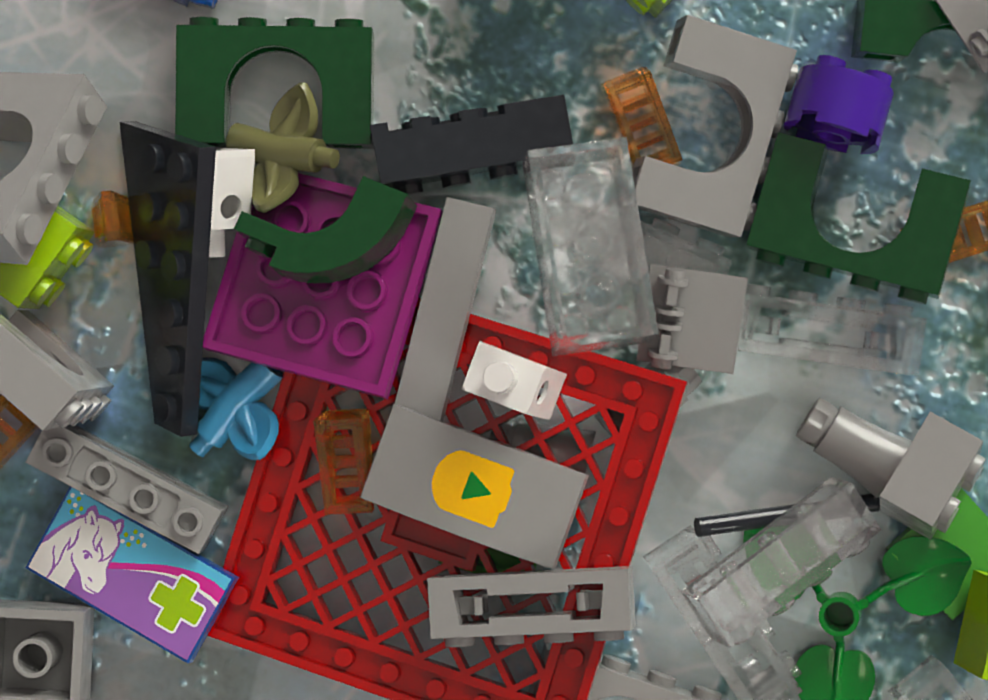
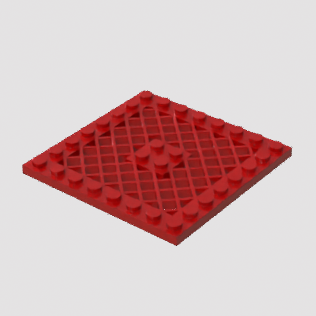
(366, 662)

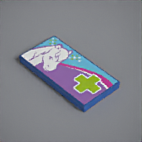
(132, 574)

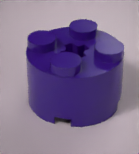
(840, 105)

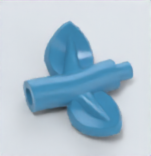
(235, 409)

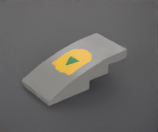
(474, 486)

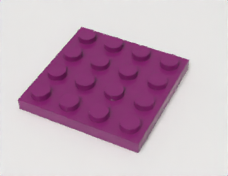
(331, 331)

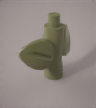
(285, 148)

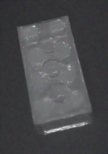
(589, 246)

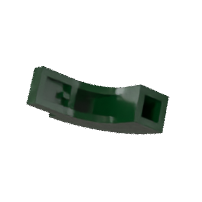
(342, 250)

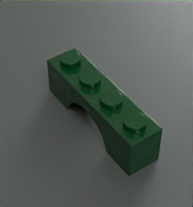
(892, 27)

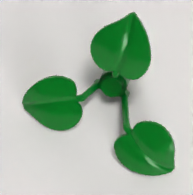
(924, 584)

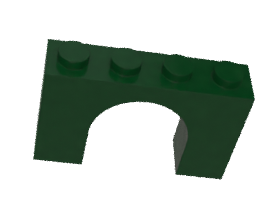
(214, 54)
(911, 262)

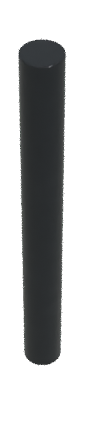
(754, 518)

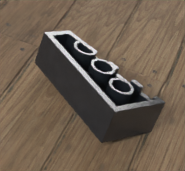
(468, 143)

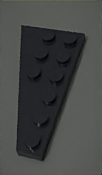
(171, 228)

